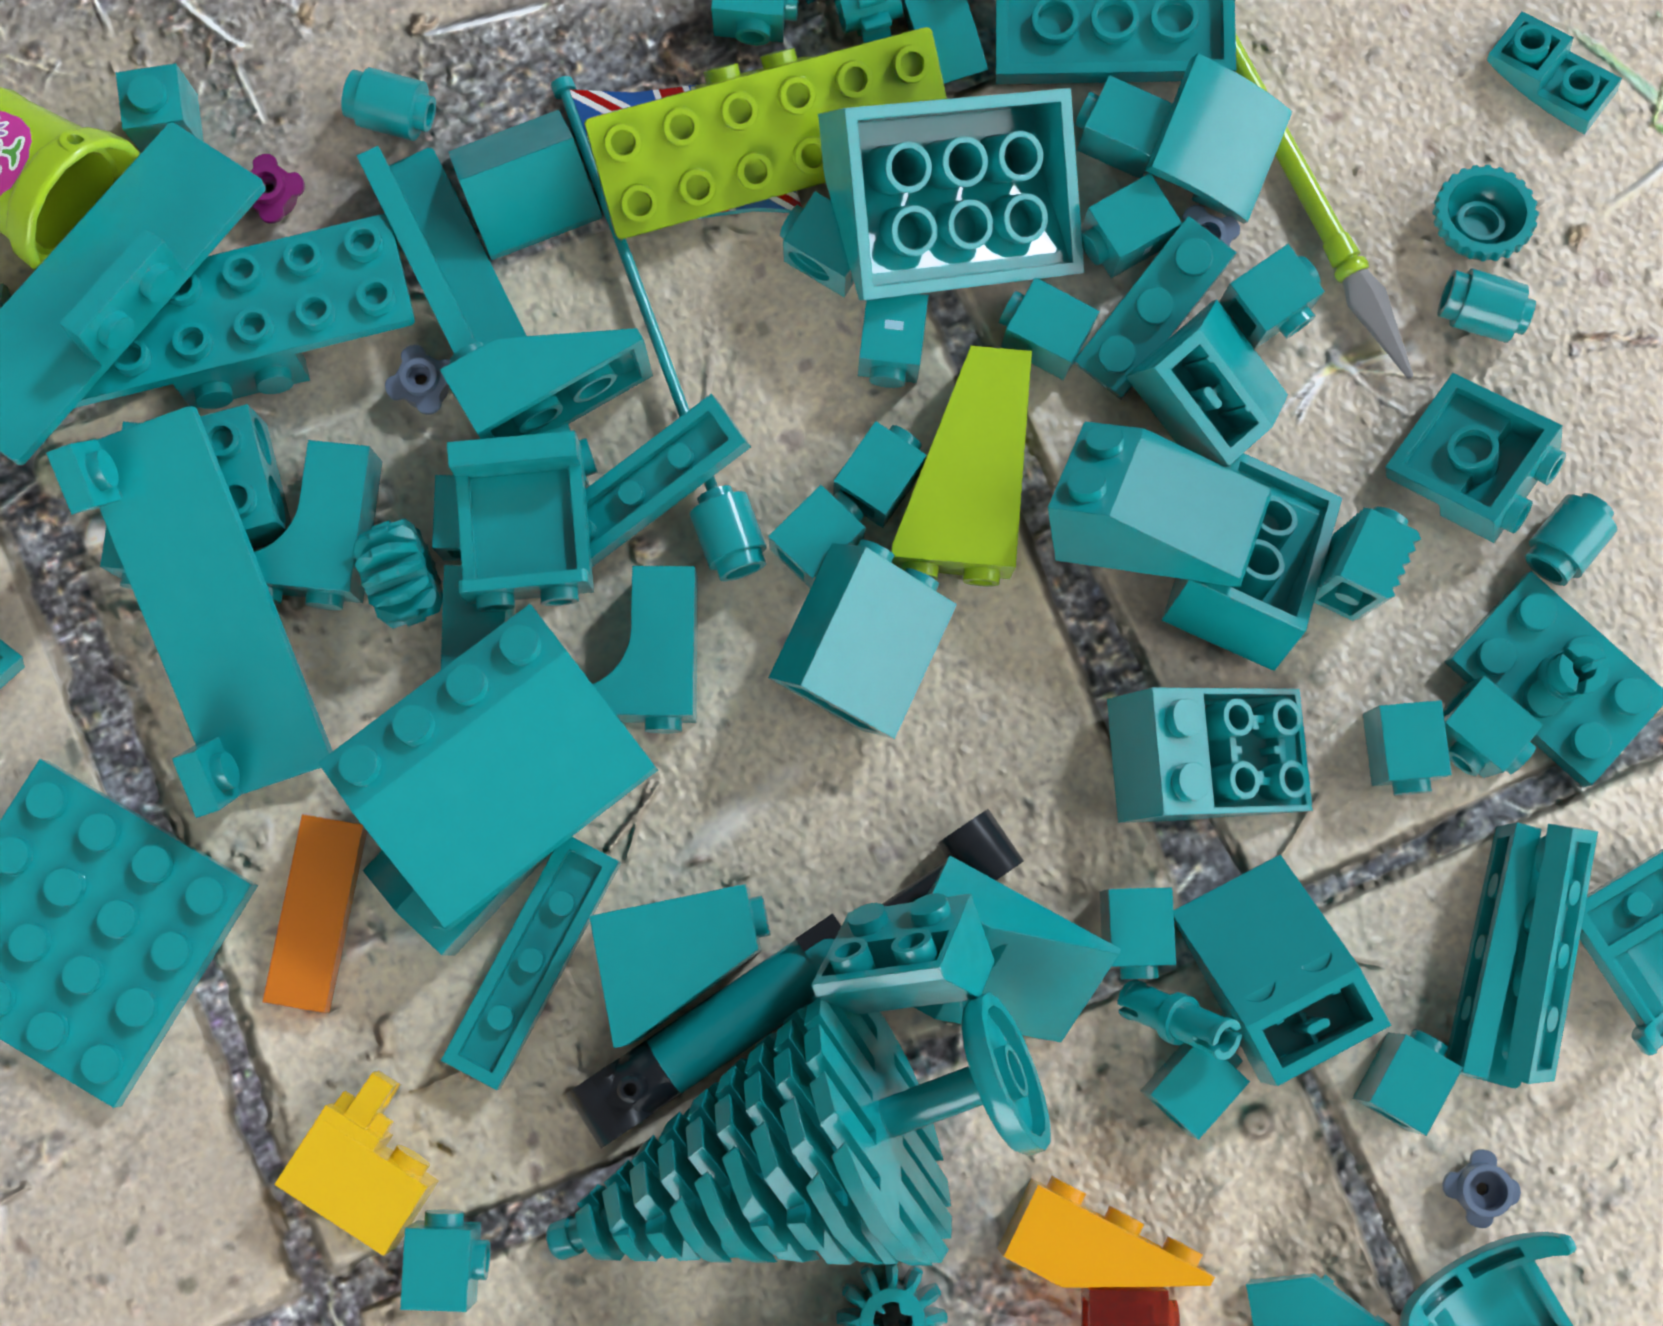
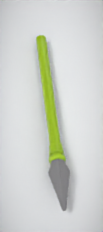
(1363, 291)

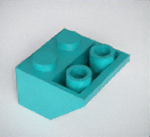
(1210, 387)
(906, 956)

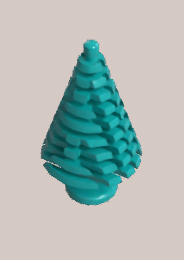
(813, 1149)

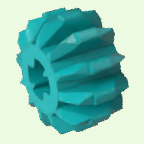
(398, 573)
(891, 1290)

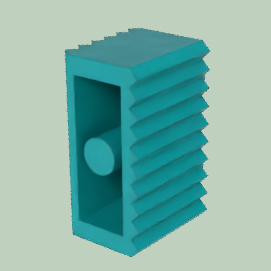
(1366, 562)

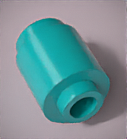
(388, 103)
(1486, 304)
(1571, 538)

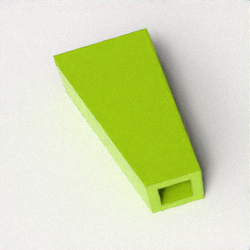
(971, 483)

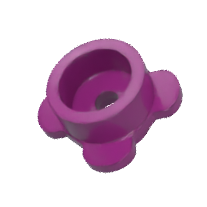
(287, 189)

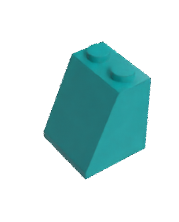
(671, 953)

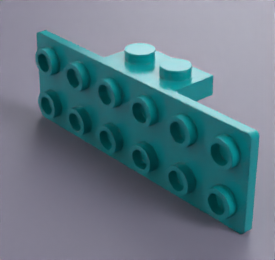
(112, 280)
(258, 307)

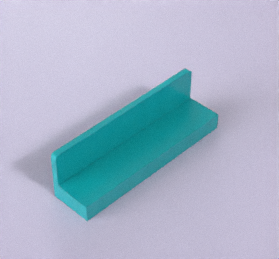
(441, 248)
(1495, 951)

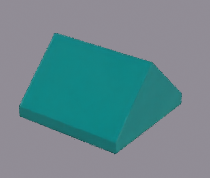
(525, 184)

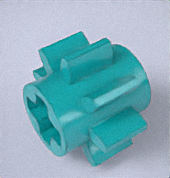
(868, 17)

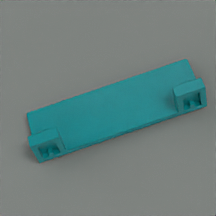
(200, 603)

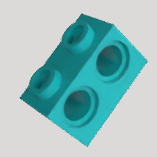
(250, 470)

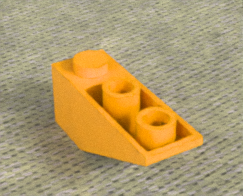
(1084, 1249)

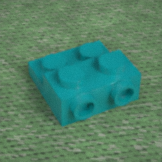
(1478, 457)

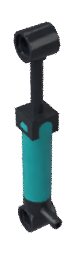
(751, 1005)

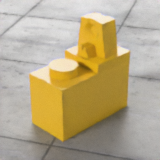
(353, 1175)

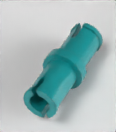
(1179, 1019)

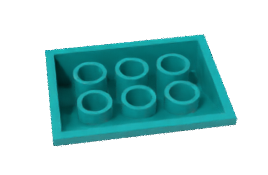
(955, 191)
(487, 767)

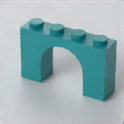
(317, 548)
(659, 669)

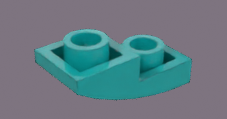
(953, 33)
(1543, 69)

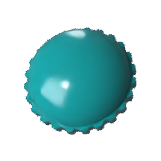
(1485, 213)

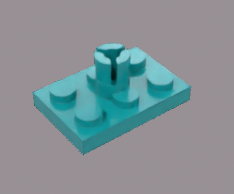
(1561, 675)

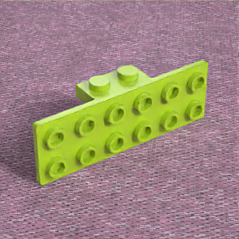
(746, 131)

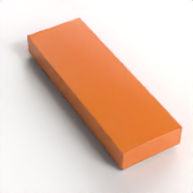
(315, 914)

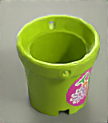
(51, 174)

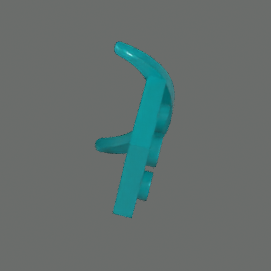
(1626, 943)
(1493, 1286)

